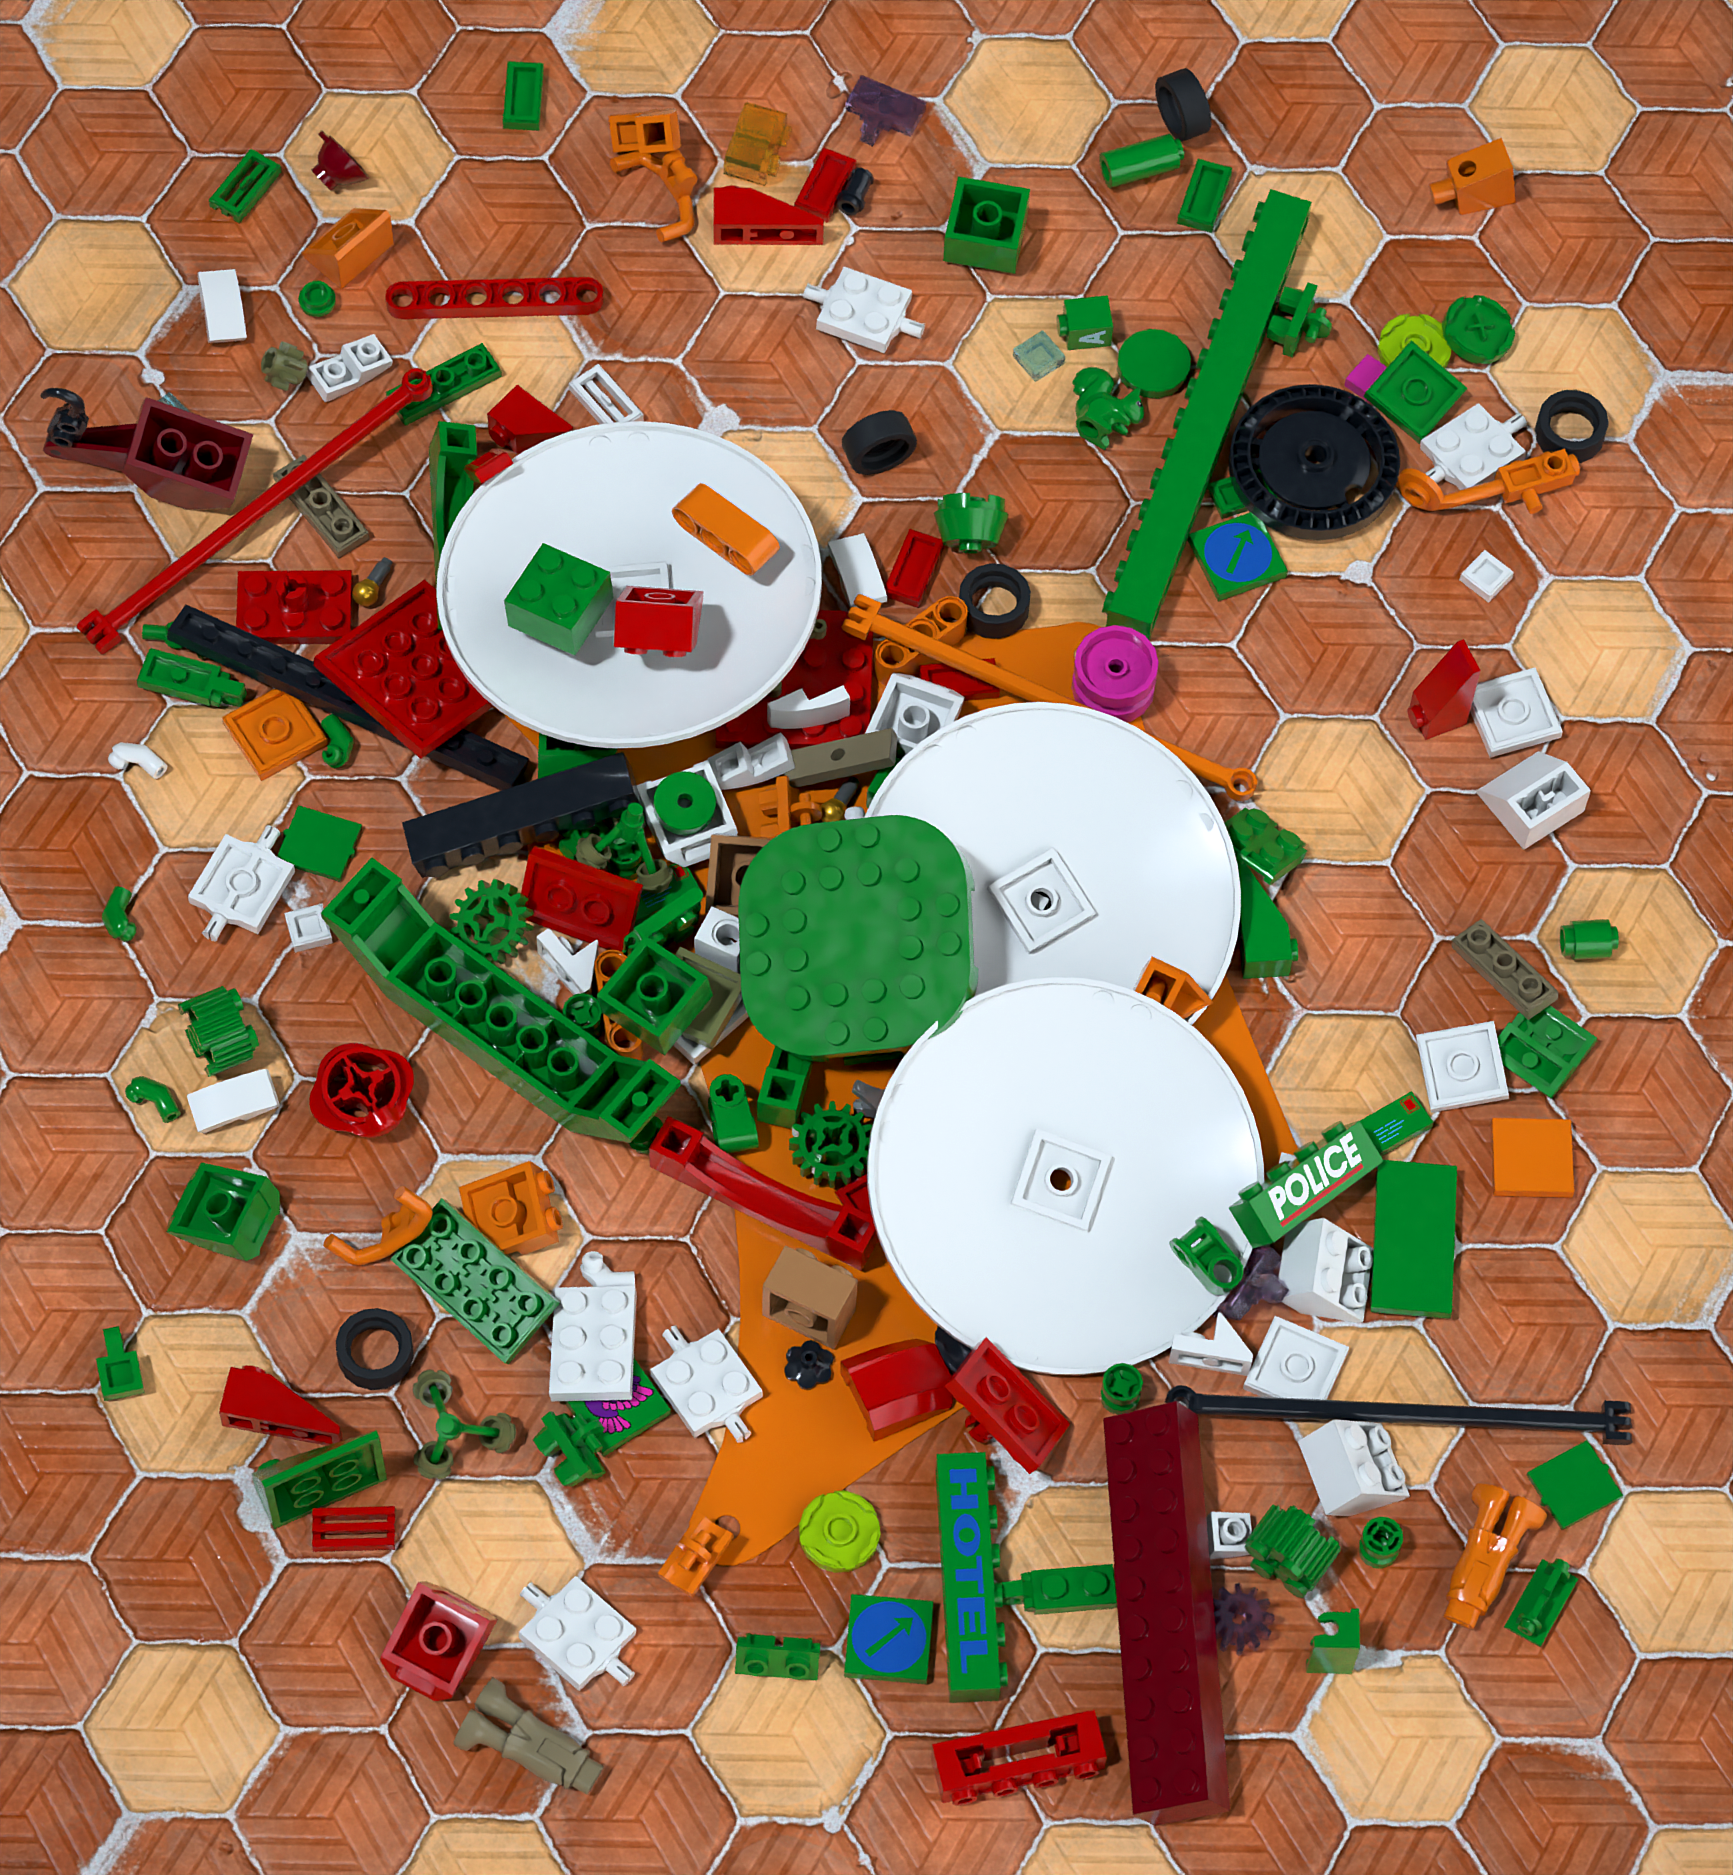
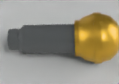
(366, 591)
(835, 808)

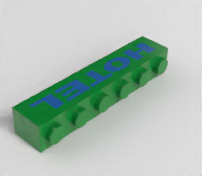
(968, 1577)

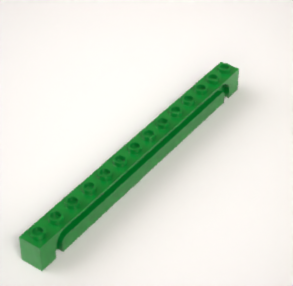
(1208, 415)

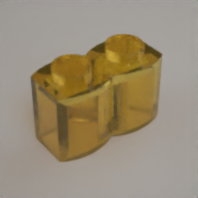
(756, 144)

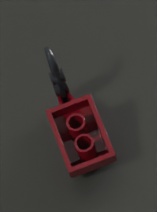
(165, 453)

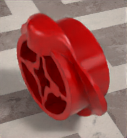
(378, 1120)

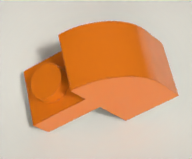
(645, 131)

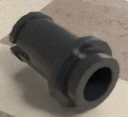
(852, 197)

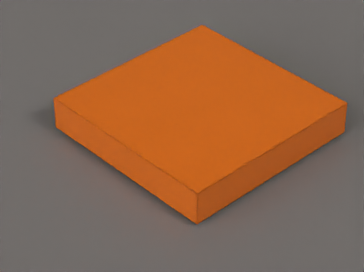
(274, 732)
(1532, 1157)

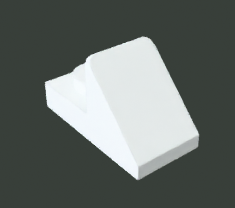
(573, 969)
(1222, 1354)

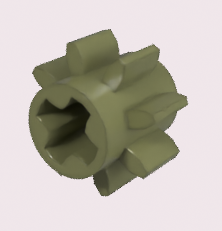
(284, 366)

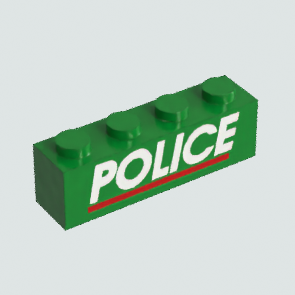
(1305, 1184)

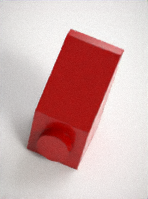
(523, 421)

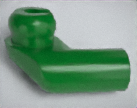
(340, 744)
(114, 915)
(156, 1092)

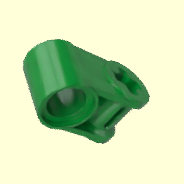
(731, 1121)
(1206, 1255)

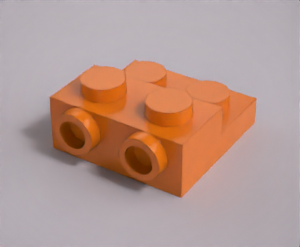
(514, 1208)

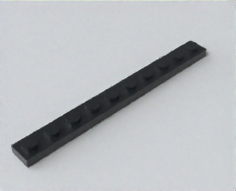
(300, 679)

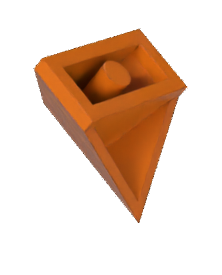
(1171, 988)

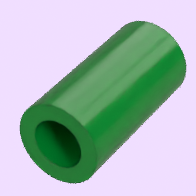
(1141, 160)

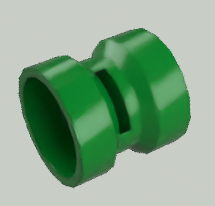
(621, 852)
(582, 1010)
(1121, 1379)
(1379, 1551)

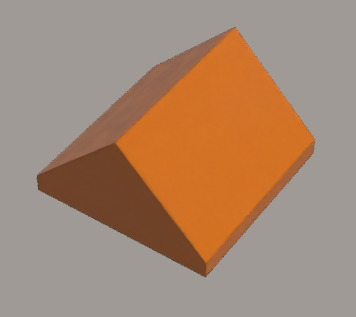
(351, 244)

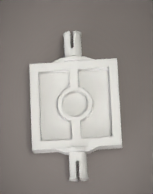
(864, 310)
(1473, 447)
(241, 883)
(706, 1383)
(577, 1633)

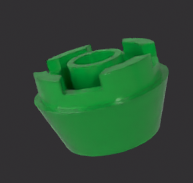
(970, 521)

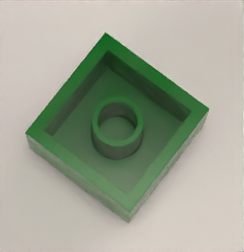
(986, 225)
(558, 599)
(654, 995)

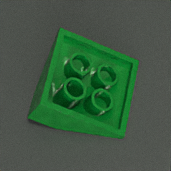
(318, 1477)

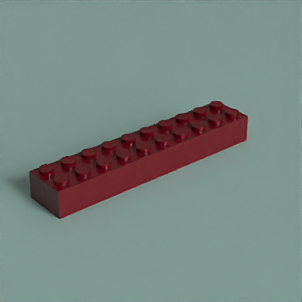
(1166, 1615)

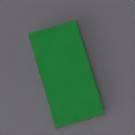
(1414, 1239)
(476, 1282)

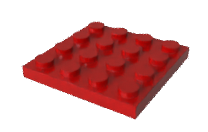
(821, 667)
(405, 673)

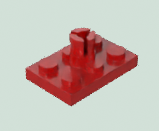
(295, 605)
(580, 899)
(1006, 1406)

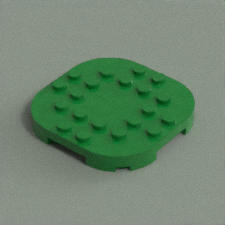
(856, 936)

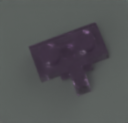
(883, 109)
(1255, 1284)

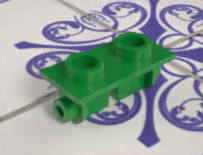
(1542, 1601)
(760, 1657)

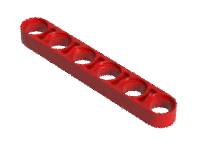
(494, 304)

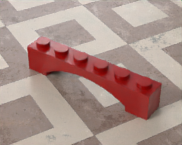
(699, 1163)

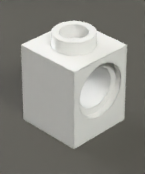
(713, 929)

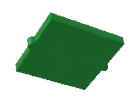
(319, 843)
(1574, 1485)

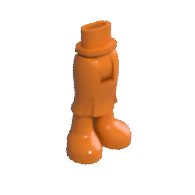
(1487, 1555)

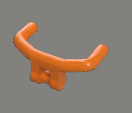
(676, 178)
(397, 1230)

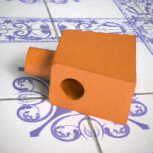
(1477, 179)

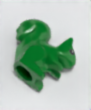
(1099, 410)

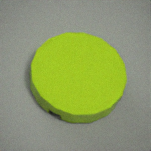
(1422, 330)
(839, 1531)

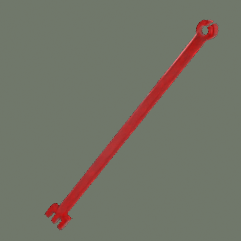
(107, 626)

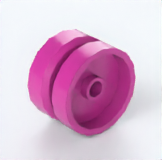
(1115, 672)

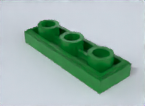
(462, 376)

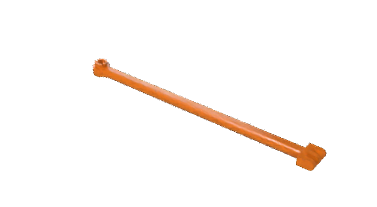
(872, 621)

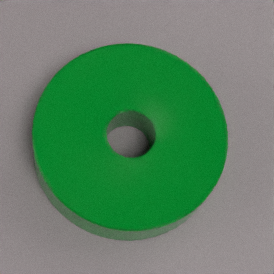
(684, 786)

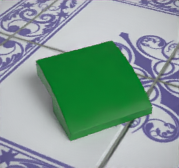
(1544, 1049)

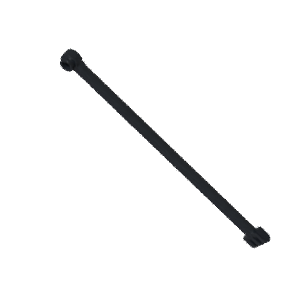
(1414, 1413)

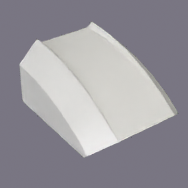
(914, 710)
(687, 848)

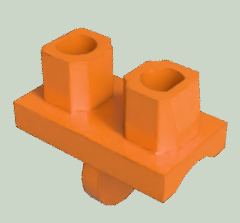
(789, 805)
(695, 1555)

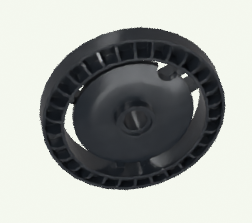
(1322, 427)

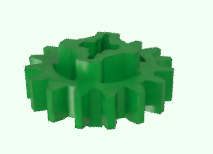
(489, 905)
(830, 1127)

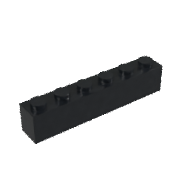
(521, 815)

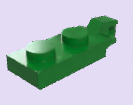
(189, 680)
(1063, 1590)

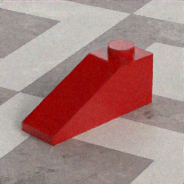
(756, 218)
(1446, 693)
(267, 1406)

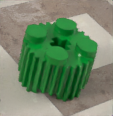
(219, 1029)
(1291, 1549)

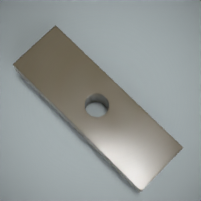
(330, 520)
(843, 758)
(1504, 969)

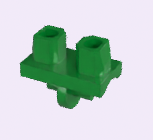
(1299, 304)
(578, 1443)

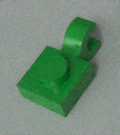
(119, 1370)

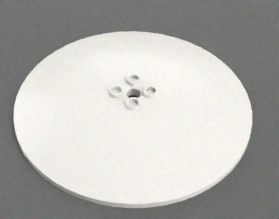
(610, 503)
(1092, 820)
(1079, 1085)

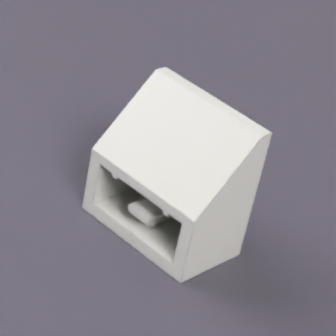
(1536, 797)
(1325, 1271)
(1353, 1467)

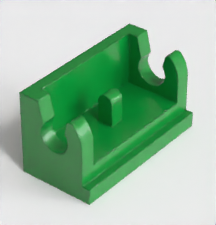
(1336, 1652)

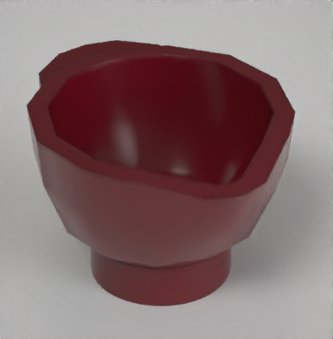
(337, 165)

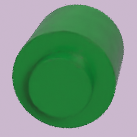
(1588, 939)

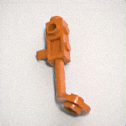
(1512, 481)

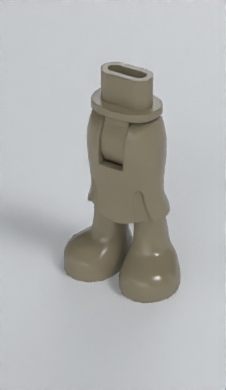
(530, 1742)

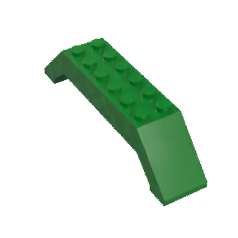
(491, 1013)

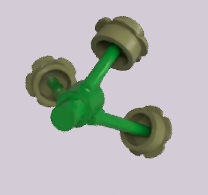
(595, 851)
(435, 1456)

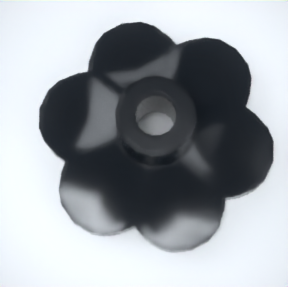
(808, 1372)

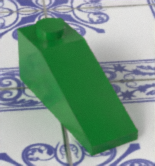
(1262, 932)

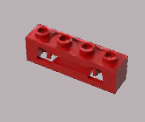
(1077, 1749)

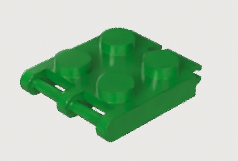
(1263, 846)
(670, 923)

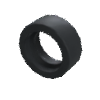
(1183, 104)
(1579, 403)
(879, 442)
(995, 576)
(374, 1319)

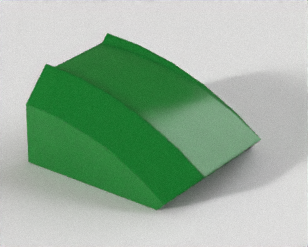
(226, 1211)

